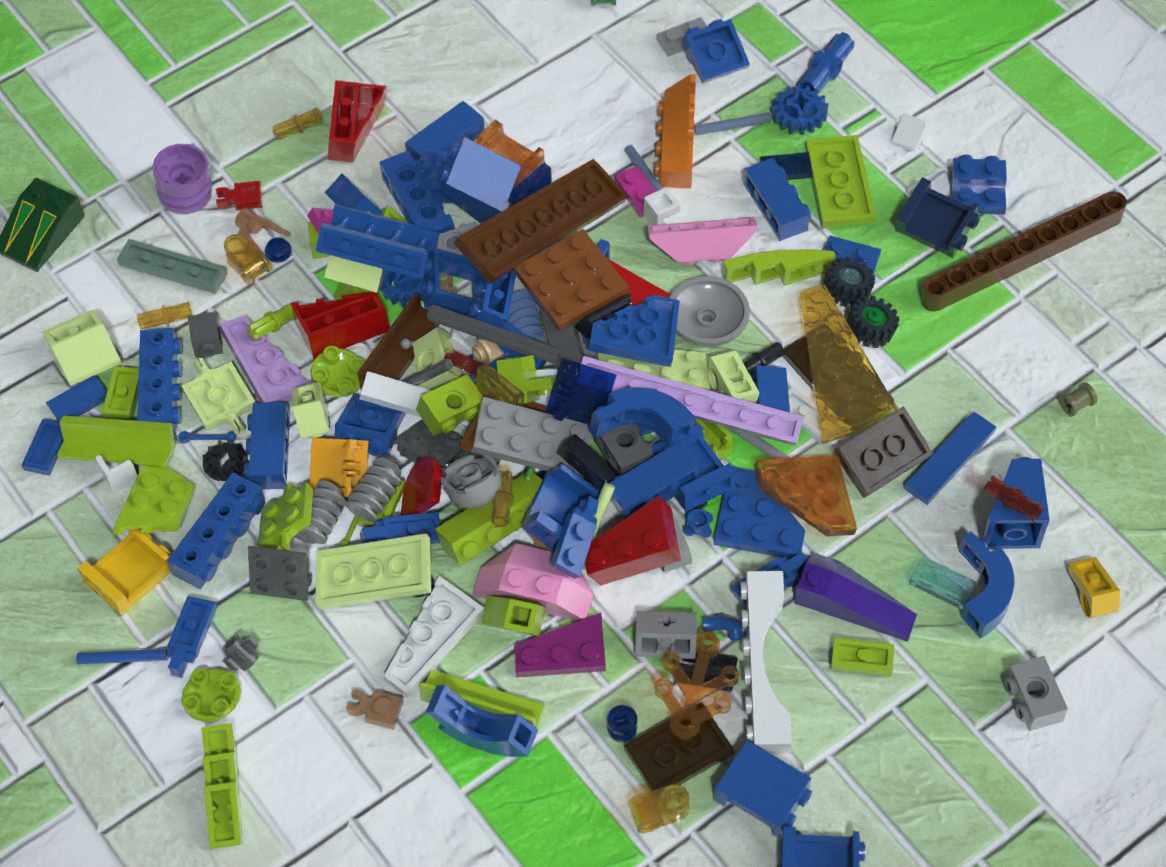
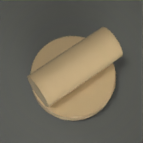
(486, 351)

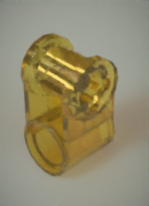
(248, 261)
(656, 810)

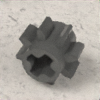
(240, 652)

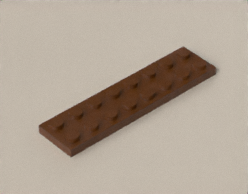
(540, 220)

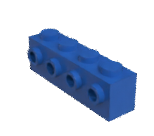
(492, 300)
(158, 377)
(216, 531)

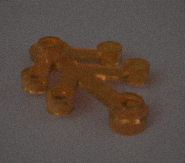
(695, 689)

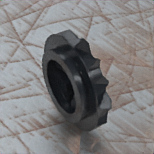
(235, 465)

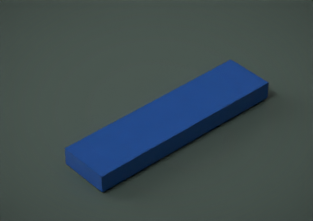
(950, 458)

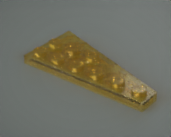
(842, 377)

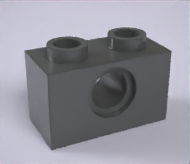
(624, 458)

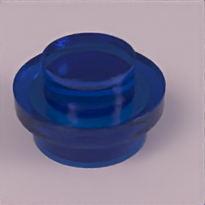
(278, 250)

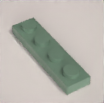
(172, 266)

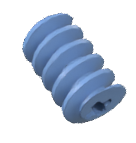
(525, 316)

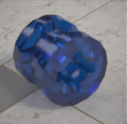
(625, 730)

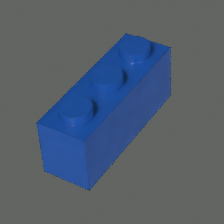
(448, 129)
(777, 199)
(268, 445)
(654, 478)

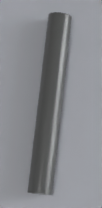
(430, 372)

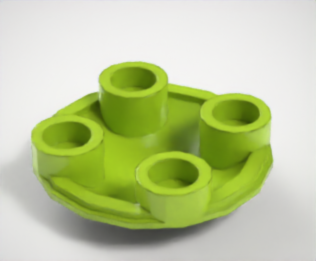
(337, 371)
(210, 694)

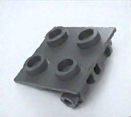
(421, 443)
(278, 573)

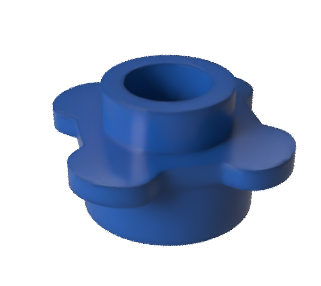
(698, 516)

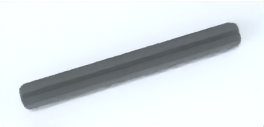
(492, 333)

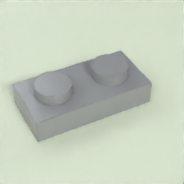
(671, 39)

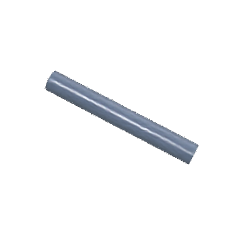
(732, 123)
(638, 161)

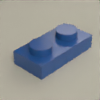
(846, 248)

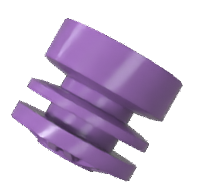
(182, 178)

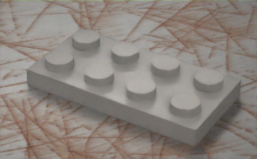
(524, 435)

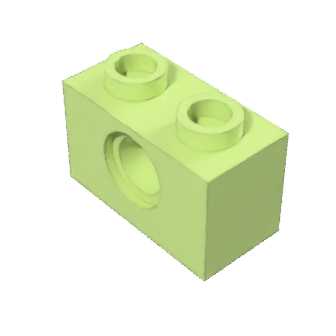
(432, 350)
(310, 410)

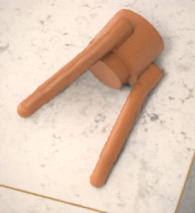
(252, 224)

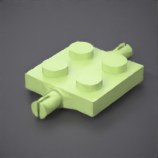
(218, 396)

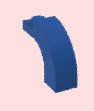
(646, 408)
(990, 606)
(482, 730)

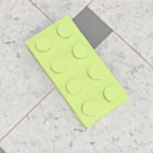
(686, 367)
(373, 571)

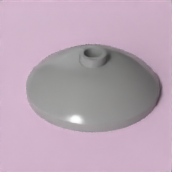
(713, 301)

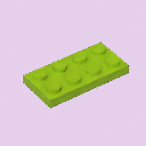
(840, 181)

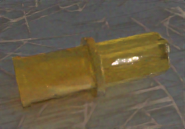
(297, 124)
(164, 315)
(502, 500)

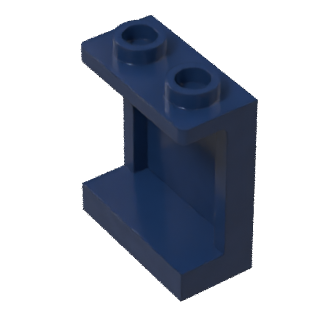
(937, 219)

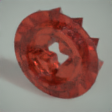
(463, 362)

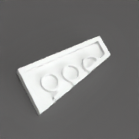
(439, 627)

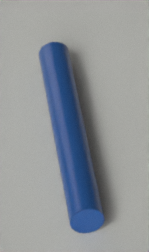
(122, 656)

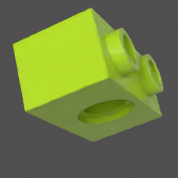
(458, 393)

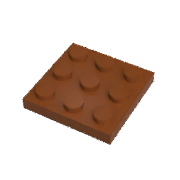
(571, 279)

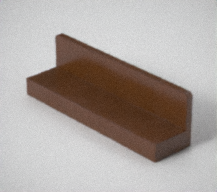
(388, 356)

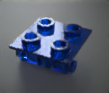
(579, 391)

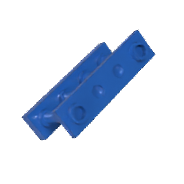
(377, 241)

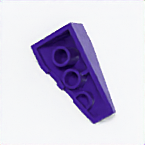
(845, 594)

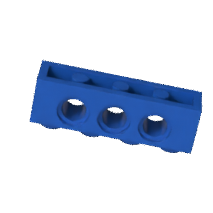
(413, 194)

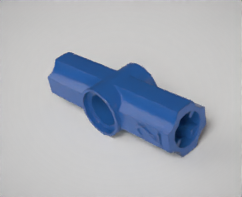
(827, 62)

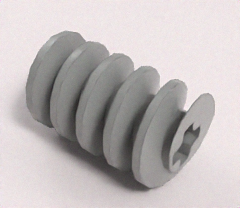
(374, 489)
(325, 505)

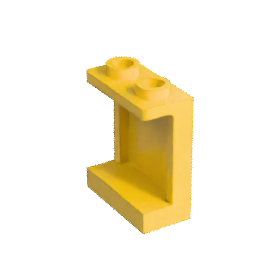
(127, 571)

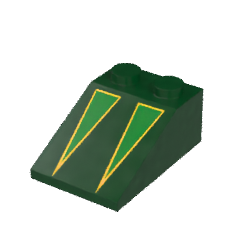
(39, 224)

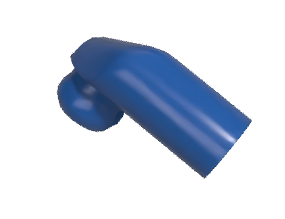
(725, 623)

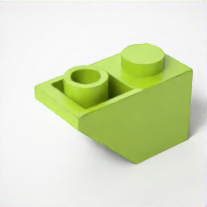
(513, 615)

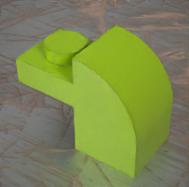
(522, 374)

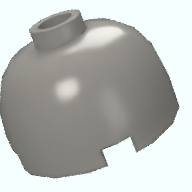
(472, 481)

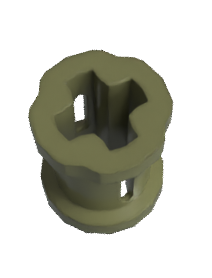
(1078, 399)

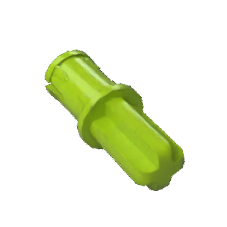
(270, 322)

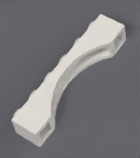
(769, 719)

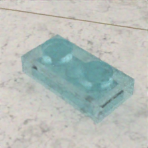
(942, 582)

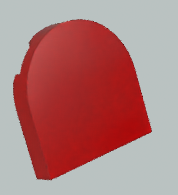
(422, 487)

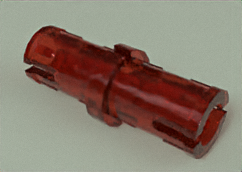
(1013, 498)

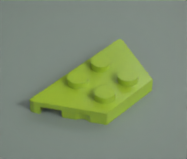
(155, 501)

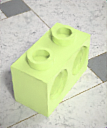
(731, 377)

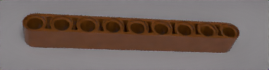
(1023, 251)

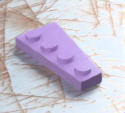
(261, 363)

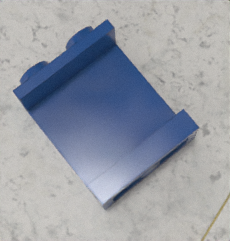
(555, 499)

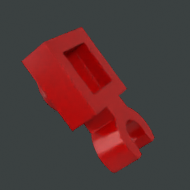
(243, 196)

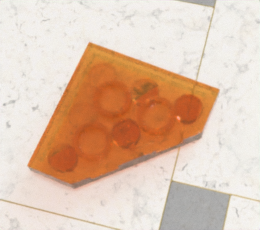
(811, 490)

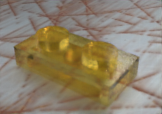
(497, 387)

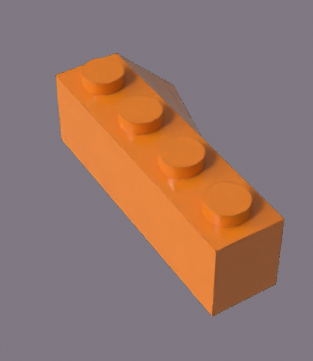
(676, 134)

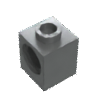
(205, 335)

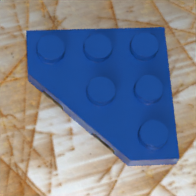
(639, 332)
(757, 522)

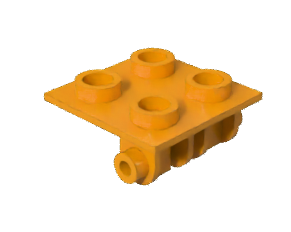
(338, 462)

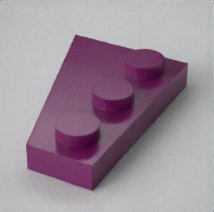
(563, 650)

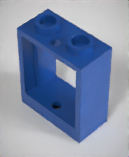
(453, 265)

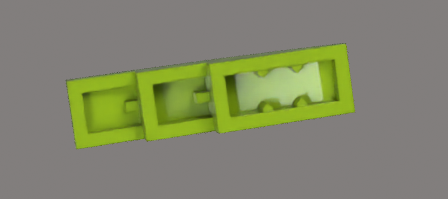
(787, 265)
(221, 786)

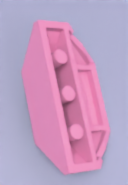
(703, 239)
(527, 576)

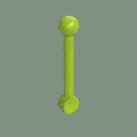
(345, 542)

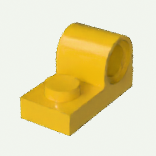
(1097, 590)

